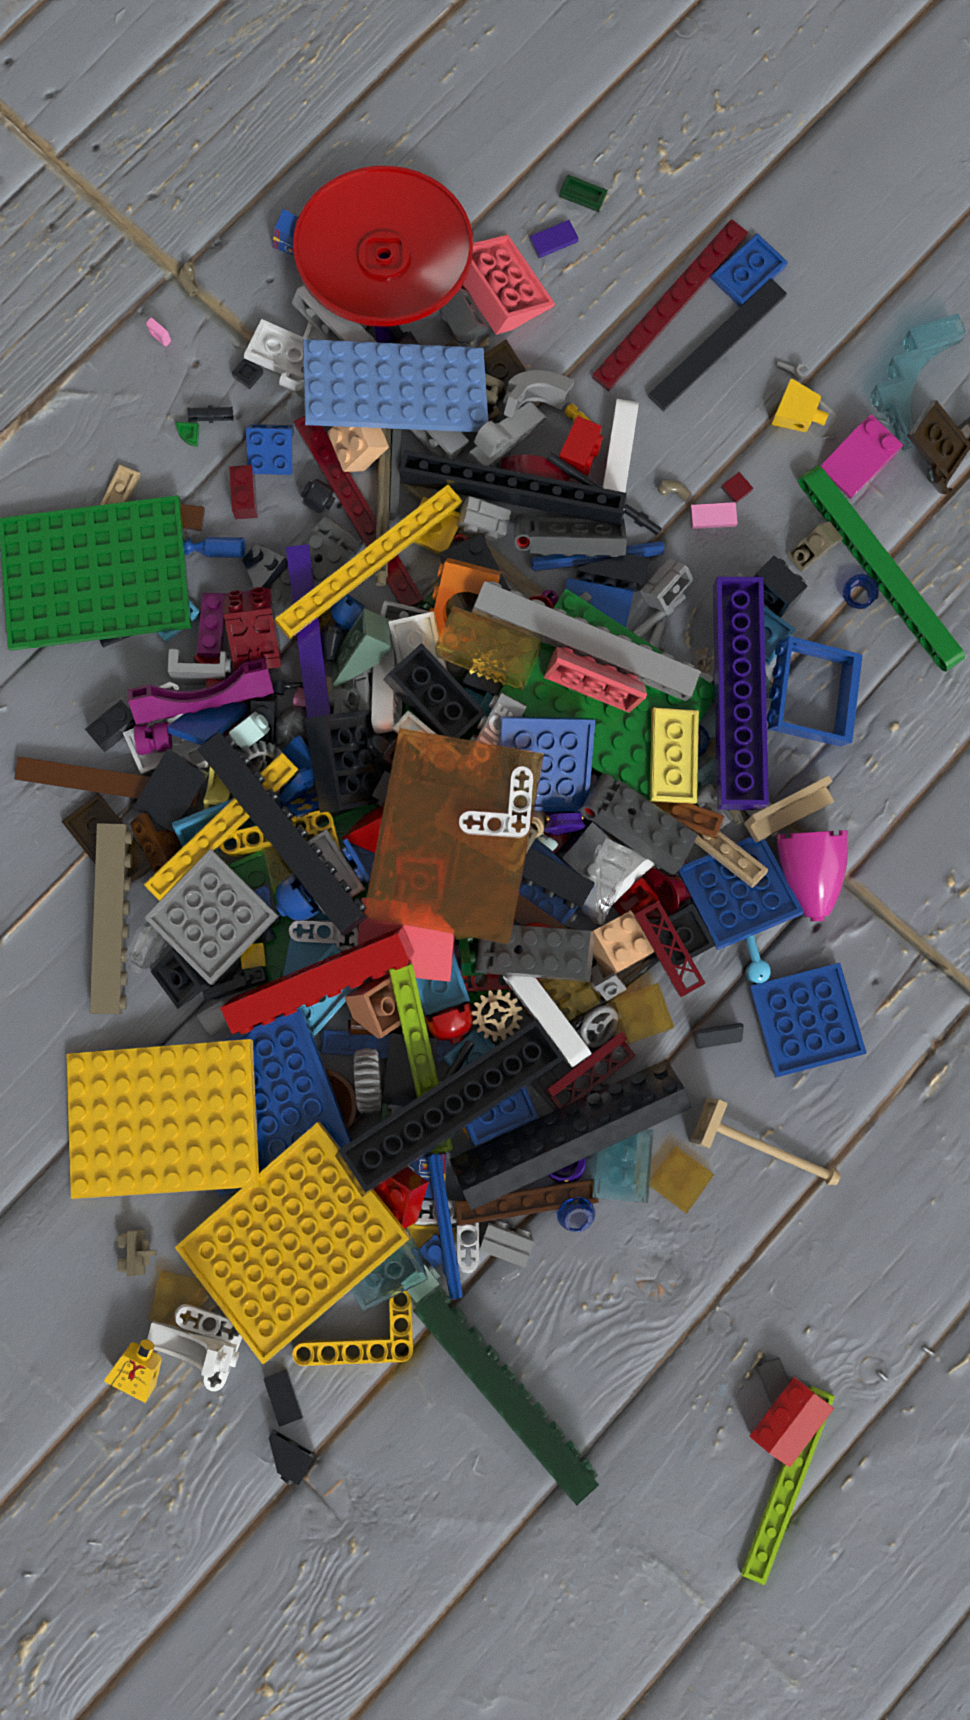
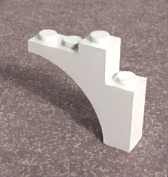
(197, 1349)

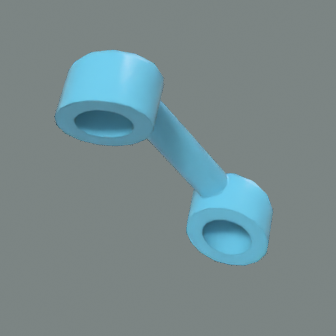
(757, 966)

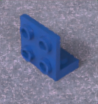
(270, 448)
(303, 780)
(361, 858)

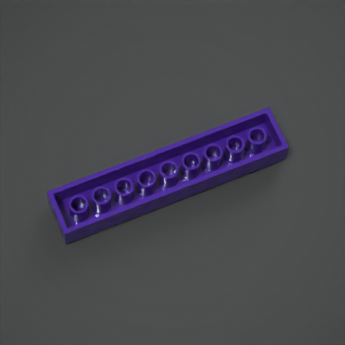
(740, 693)

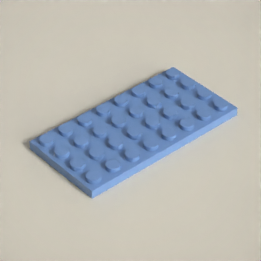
(394, 386)

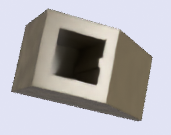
(815, 545)

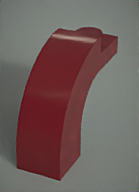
(535, 466)

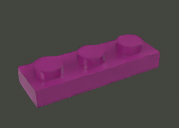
(211, 625)

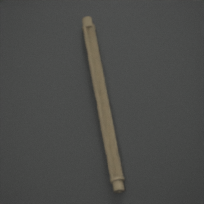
(383, 501)

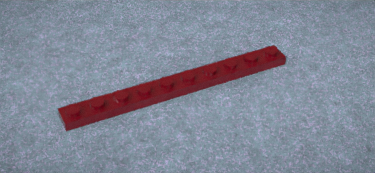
(669, 305)
(355, 507)

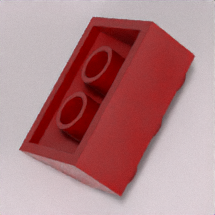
(791, 1422)

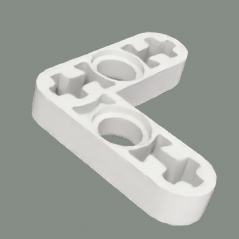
(506, 819)
(334, 937)
(474, 1228)
(223, 1336)

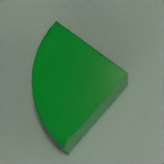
(188, 432)

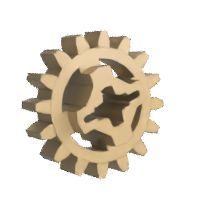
(493, 1004)

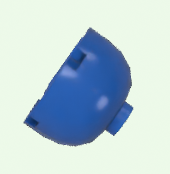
(346, 612)
(295, 900)

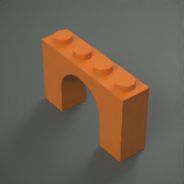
(457, 578)

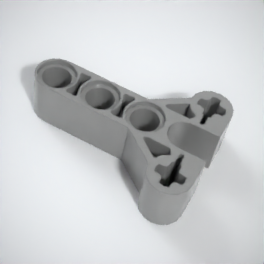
(497, 439)

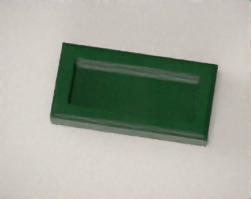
(583, 193)

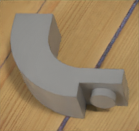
(537, 386)

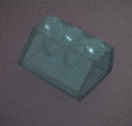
(625, 1169)
(393, 1276)

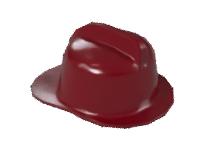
(668, 888)

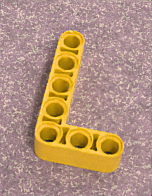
(310, 820)
(364, 1344)

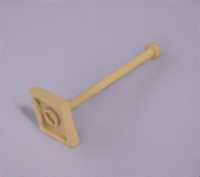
(710, 1123)

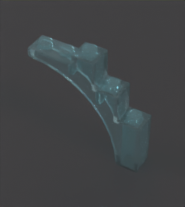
(921, 346)

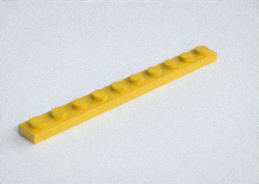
(368, 561)

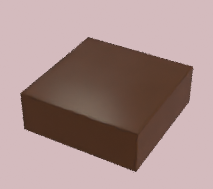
(192, 517)

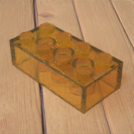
(488, 648)

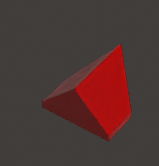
(366, 830)
(638, 897)

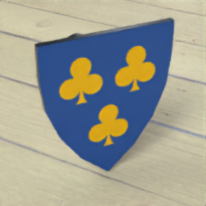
(303, 805)

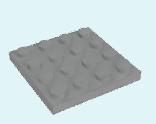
(211, 916)

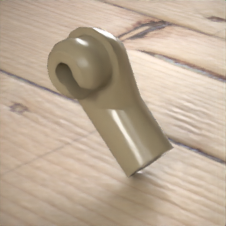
(186, 278)
(674, 486)

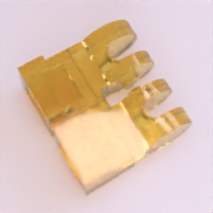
(582, 996)

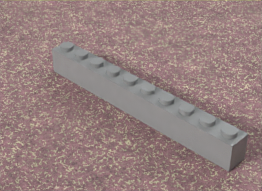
(332, 327)
(560, 630)

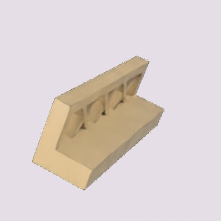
(789, 810)

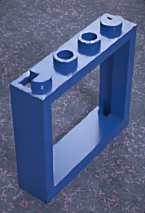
(847, 698)

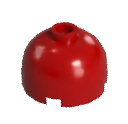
(451, 1023)

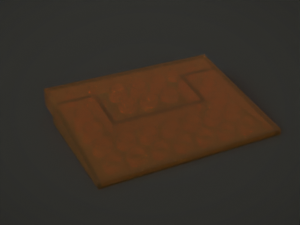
(424, 863)

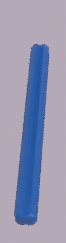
(562, 561)
(444, 1226)

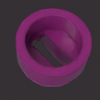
(554, 599)

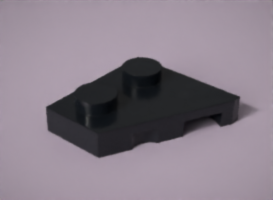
(263, 565)

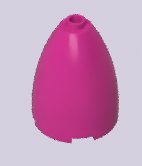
(814, 869)

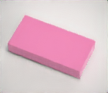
(713, 515)

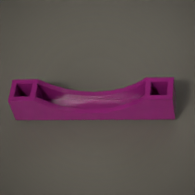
(155, 703)

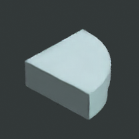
(549, 843)

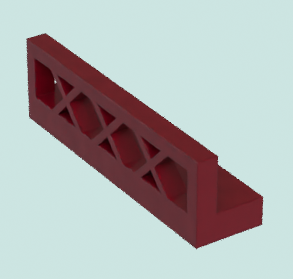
(660, 952)
(588, 1063)

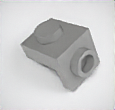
(607, 986)

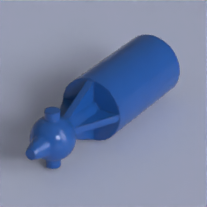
(218, 547)

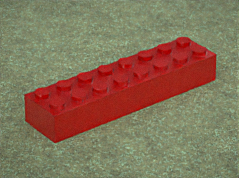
(317, 980)

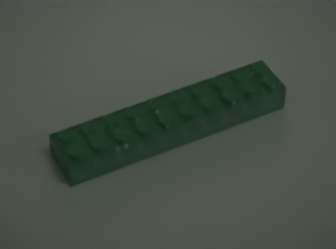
(506, 1395)

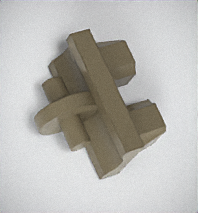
(137, 1252)

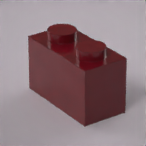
(243, 492)

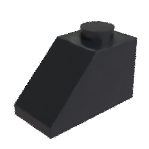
(290, 1458)

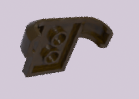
(501, 364)
(940, 444)

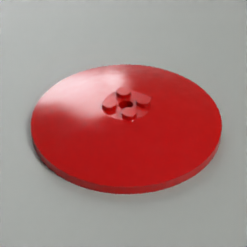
(376, 214)

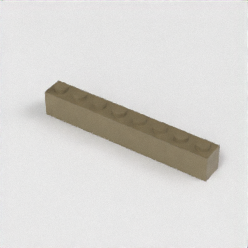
(110, 919)

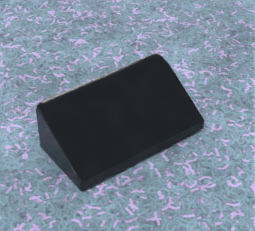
(718, 1035)

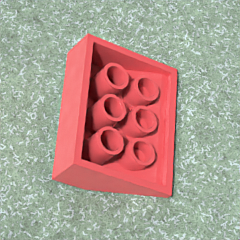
(505, 285)
(595, 679)
(431, 948)

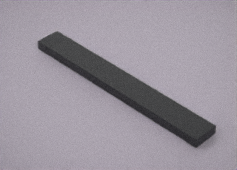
(717, 345)

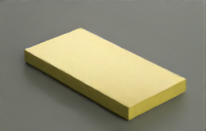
(674, 755)

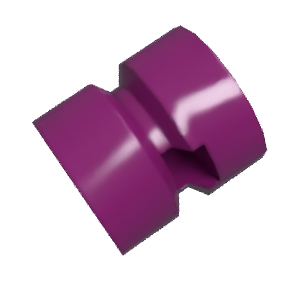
(152, 738)

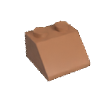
(375, 1006)

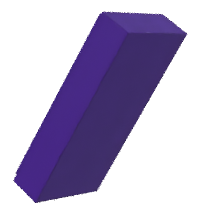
(554, 239)

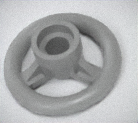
(596, 1024)

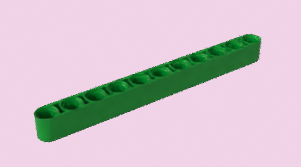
(881, 568)

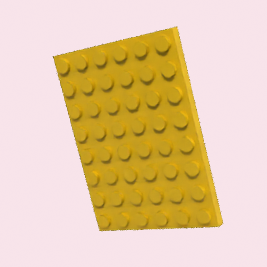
(162, 1119)
(291, 1245)

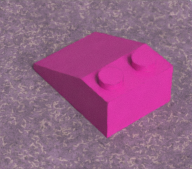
(861, 456)

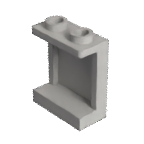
(197, 673)

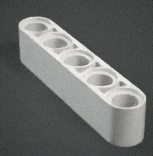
(620, 445)
(385, 702)
(550, 1017)

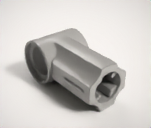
(708, 800)

